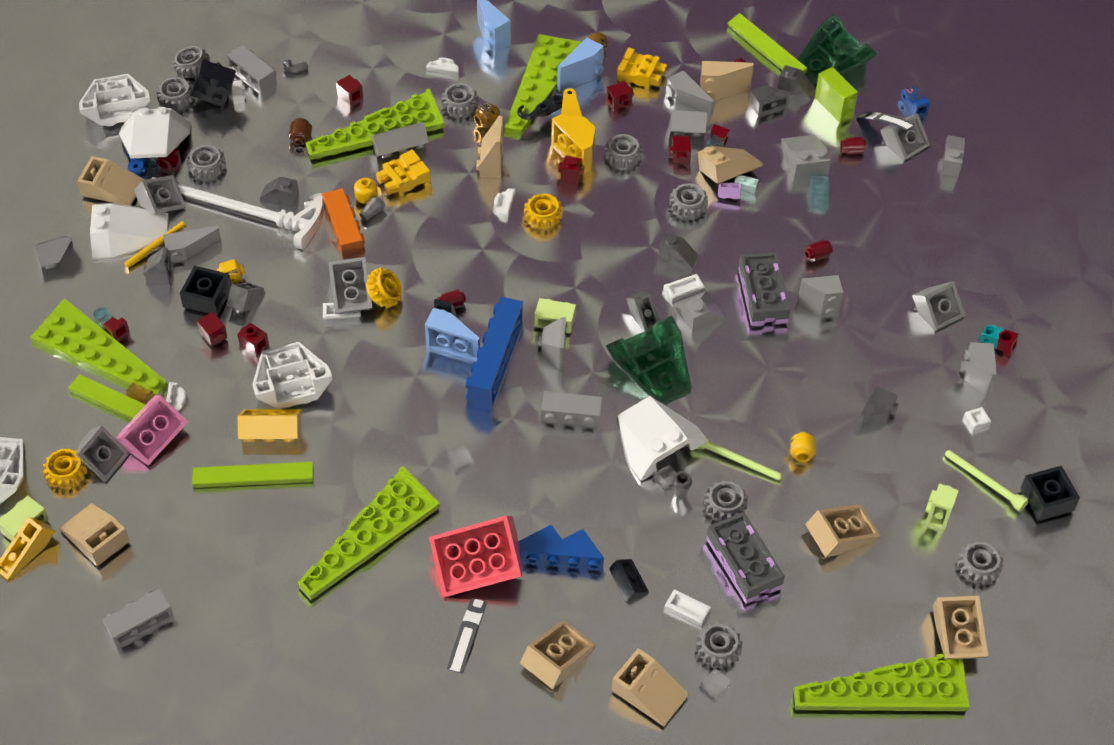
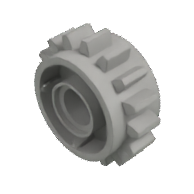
(189, 60)
(175, 93)
(459, 99)
(623, 151)
(206, 162)
(688, 200)
(727, 491)
(983, 553)
(719, 655)

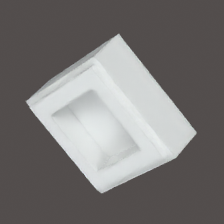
(977, 418)

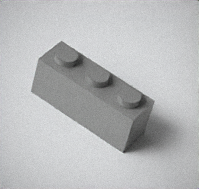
(252, 68)
(400, 140)
(571, 409)
(137, 617)

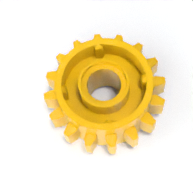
(543, 211)
(384, 287)
(55, 470)

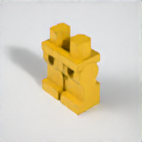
(640, 69)
(404, 173)

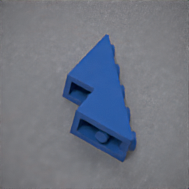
(549, 548)

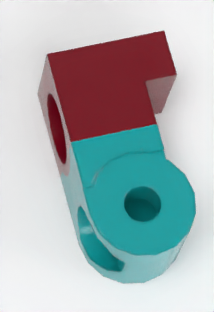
(1001, 338)

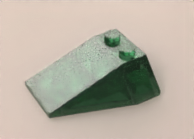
(833, 48)
(655, 360)

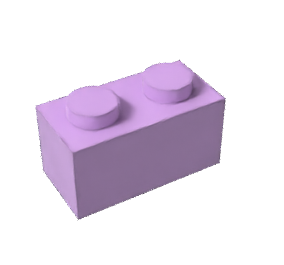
(729, 190)

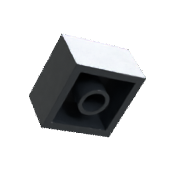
(213, 83)
(205, 290)
(1050, 493)

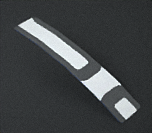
(887, 118)
(466, 635)

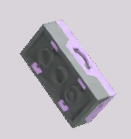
(764, 288)
(745, 557)

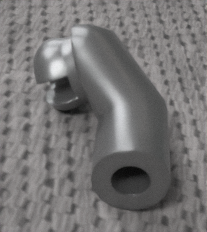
(289, 67)

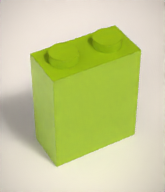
(836, 94)

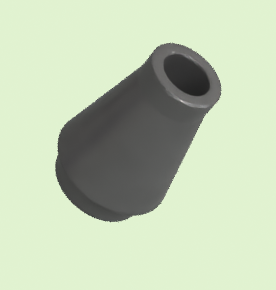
(372, 208)
(681, 483)

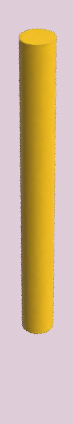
(154, 245)

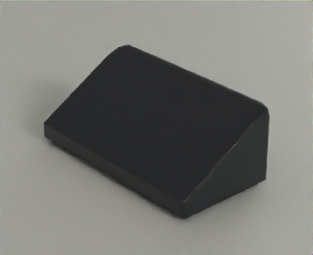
(628, 579)

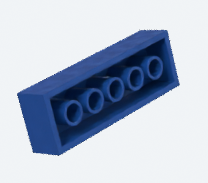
(494, 354)

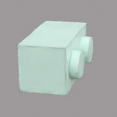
(748, 185)

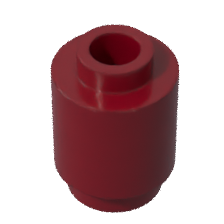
(853, 146)
(818, 250)
(454, 297)

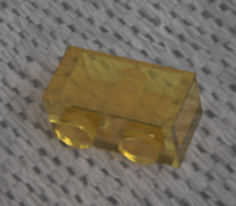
(139, 393)

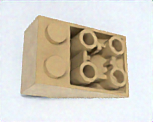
(108, 182)
(95, 533)
(649, 687)

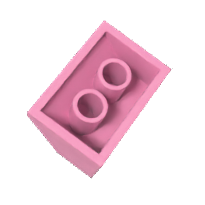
(151, 429)

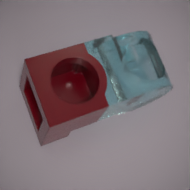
(719, 137)
(166, 163)
(110, 324)

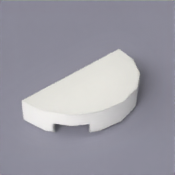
(443, 66)
(504, 201)
(176, 396)

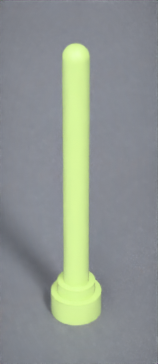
(740, 459)
(1018, 501)

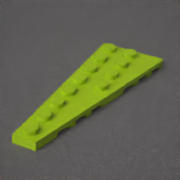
(539, 78)
(358, 135)
(83, 341)
(391, 514)
(911, 686)

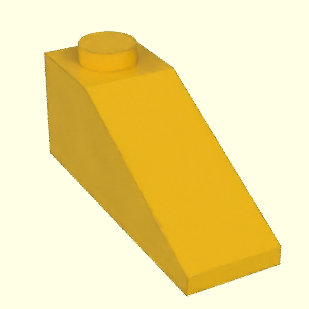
(25, 546)

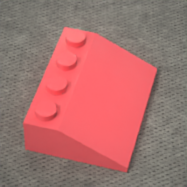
(477, 555)

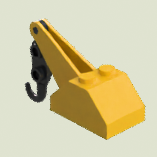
(570, 131)

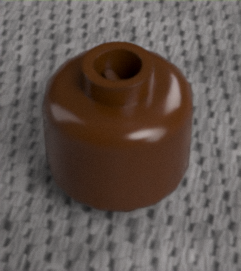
(300, 131)

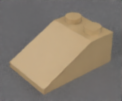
(725, 78)
(491, 151)
(726, 163)
(841, 529)
(960, 627)
(556, 653)

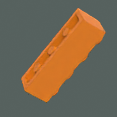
(342, 222)

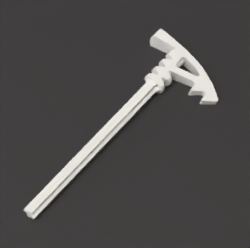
(298, 223)

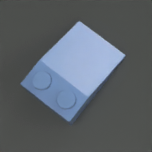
(493, 26)
(581, 65)
(450, 336)

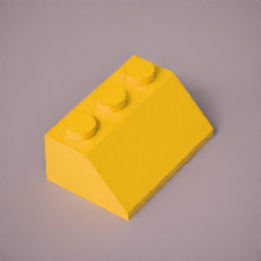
(269, 424)

